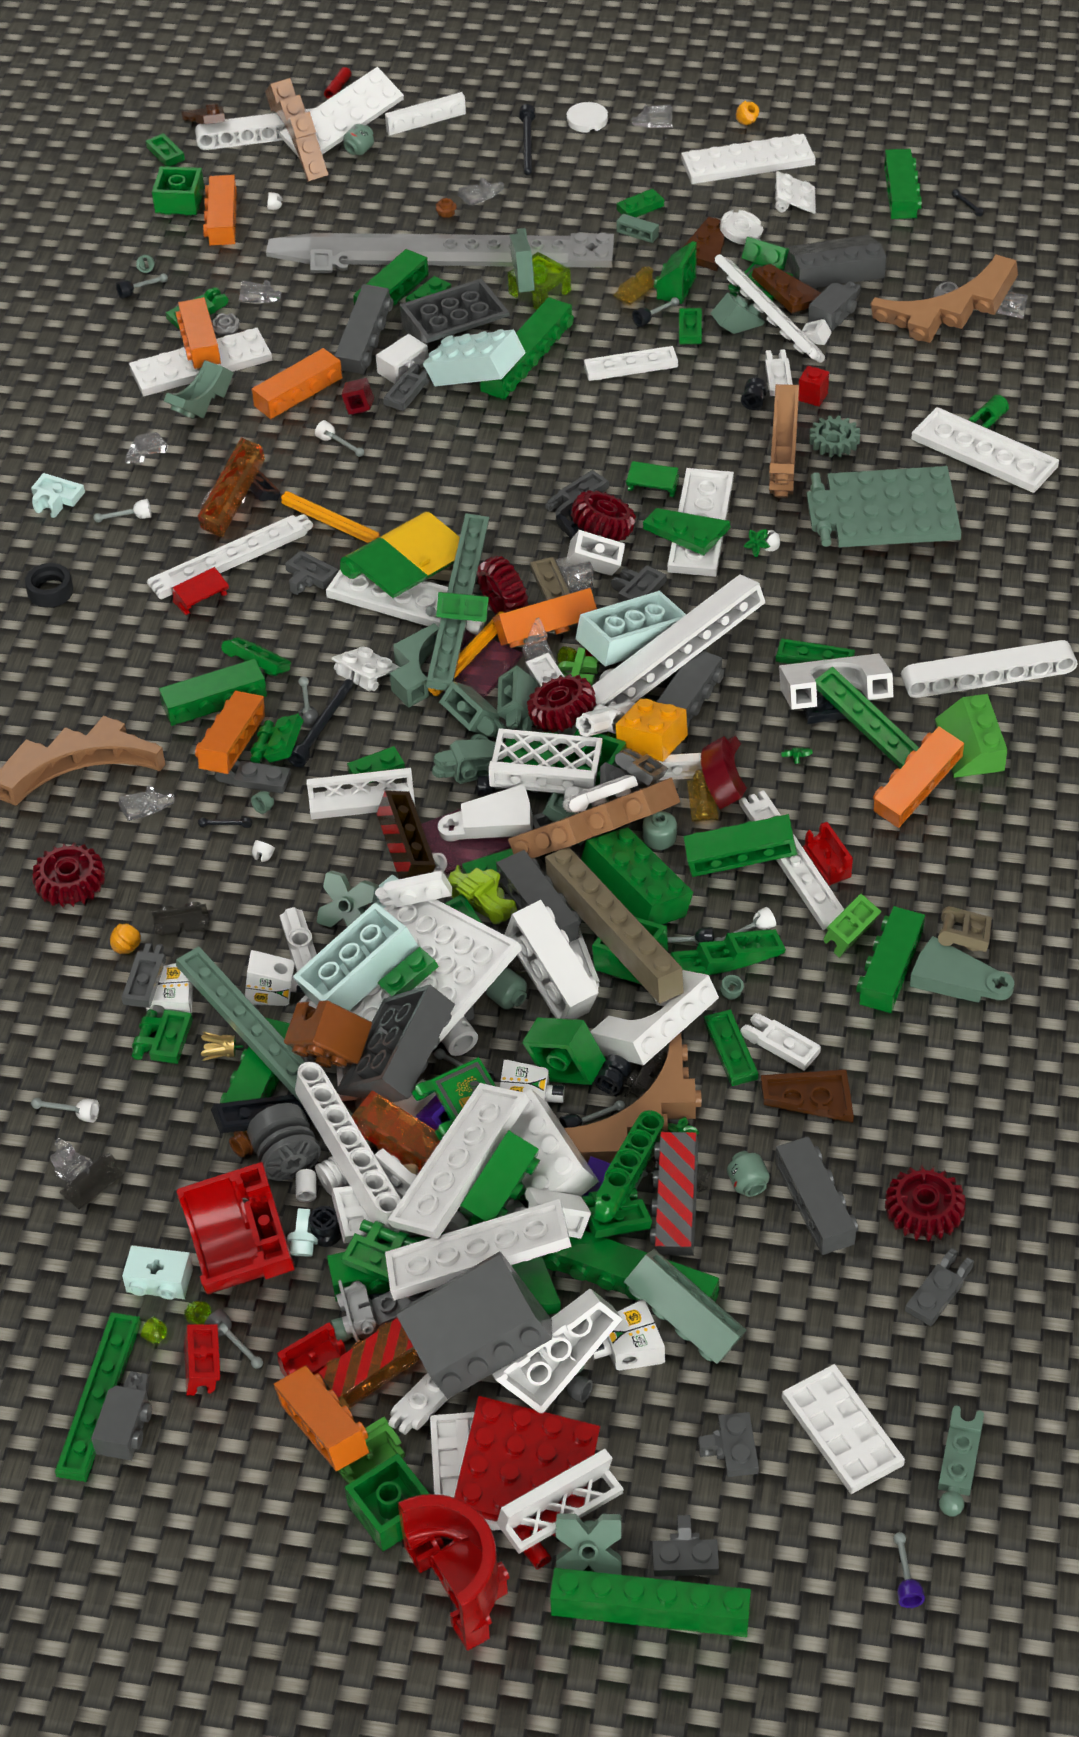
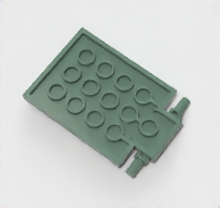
(884, 507)

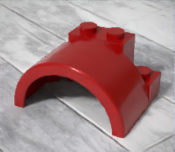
(234, 1237)
(464, 1566)

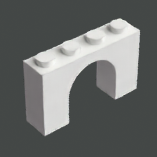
(864, 672)
(645, 1037)

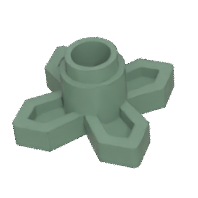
(347, 901)
(589, 1543)

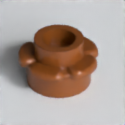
(446, 207)
(241, 1144)

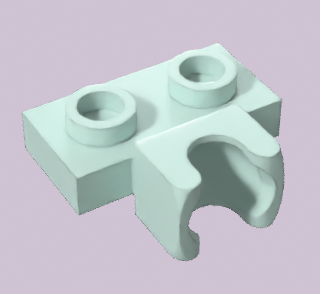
(54, 492)

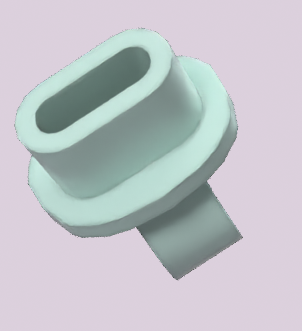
(302, 1239)

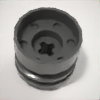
(283, 1141)

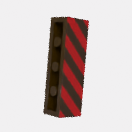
(404, 835)

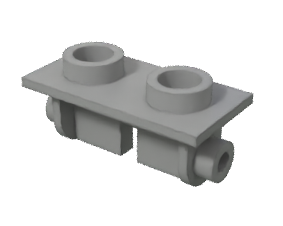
(351, 1300)

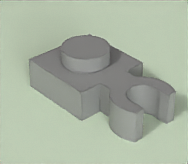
(322, 261)

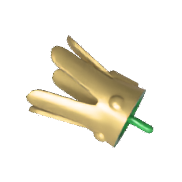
(222, 1046)

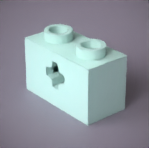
(157, 1272)

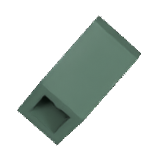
(736, 315)

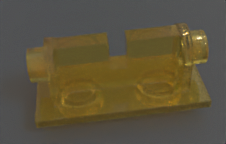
(636, 286)
(700, 799)

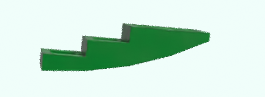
(735, 952)

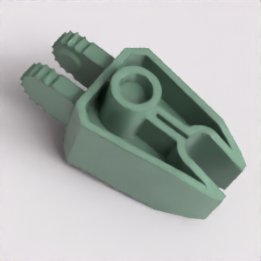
(465, 760)

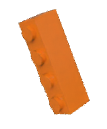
(220, 210)
(197, 332)
(297, 383)
(554, 614)
(230, 732)
(918, 776)
(322, 1417)

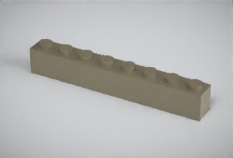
(615, 925)

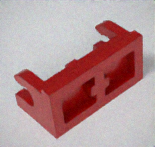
(198, 589)
(828, 854)
(311, 1351)
(201, 1357)

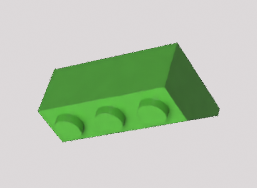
(976, 726)

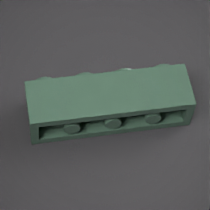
(684, 1306)

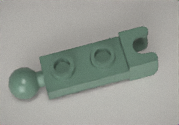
(959, 1461)

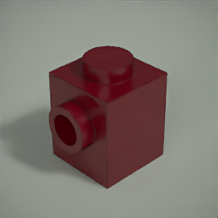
(357, 396)

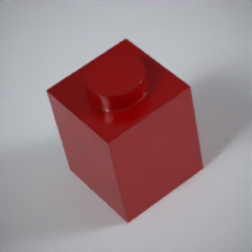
(813, 386)

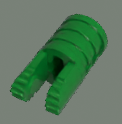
(991, 411)

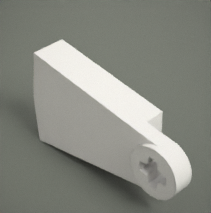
(491, 816)

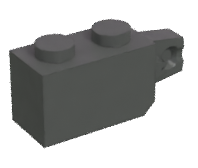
(835, 304)
(123, 1418)

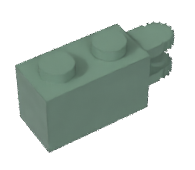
(513, 695)
(472, 710)

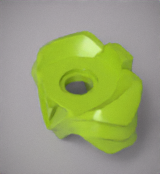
(483, 893)

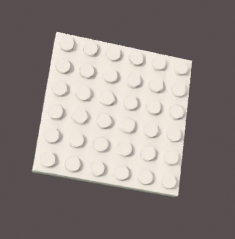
(464, 949)

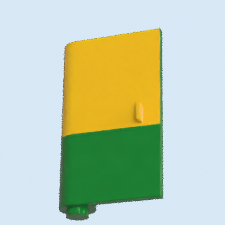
(404, 555)

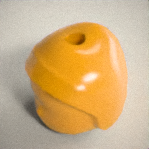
(747, 113)
(125, 939)

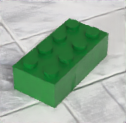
(637, 876)

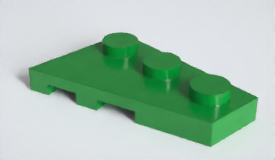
(686, 529)

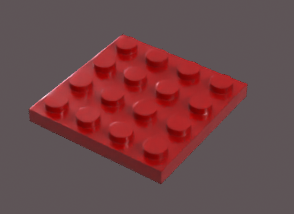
(517, 1451)

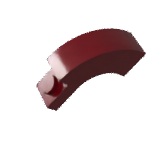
(721, 772)

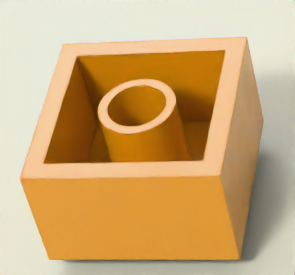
(653, 728)

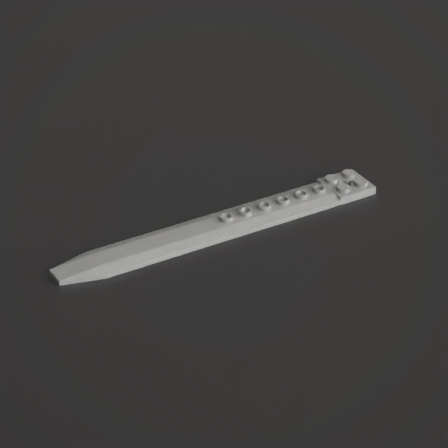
(445, 248)

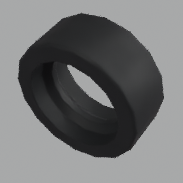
(50, 597)

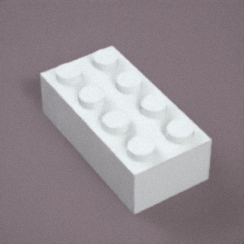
(551, 962)
(561, 1163)

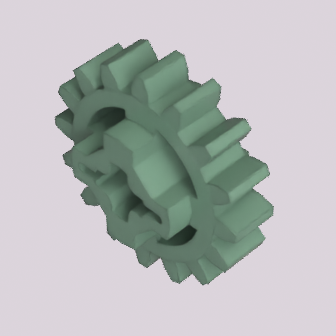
(836, 438)

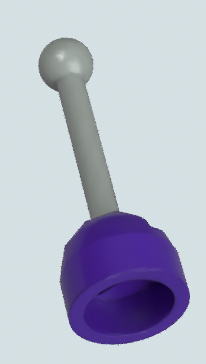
(909, 1591)

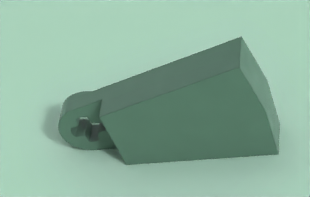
(522, 260)
(958, 974)

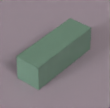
(637, 228)

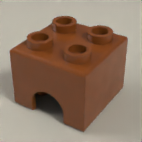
(327, 1034)

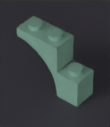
(195, 399)
(410, 654)

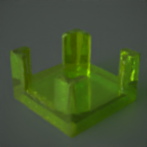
(546, 277)

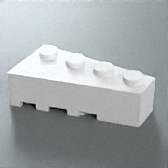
(549, 1368)

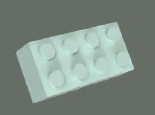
(474, 357)
(626, 627)
(356, 959)

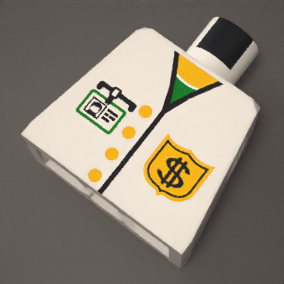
(270, 979)
(173, 992)
(523, 1076)
(634, 1340)

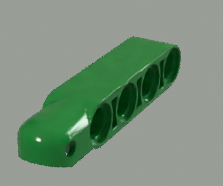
(628, 1165)

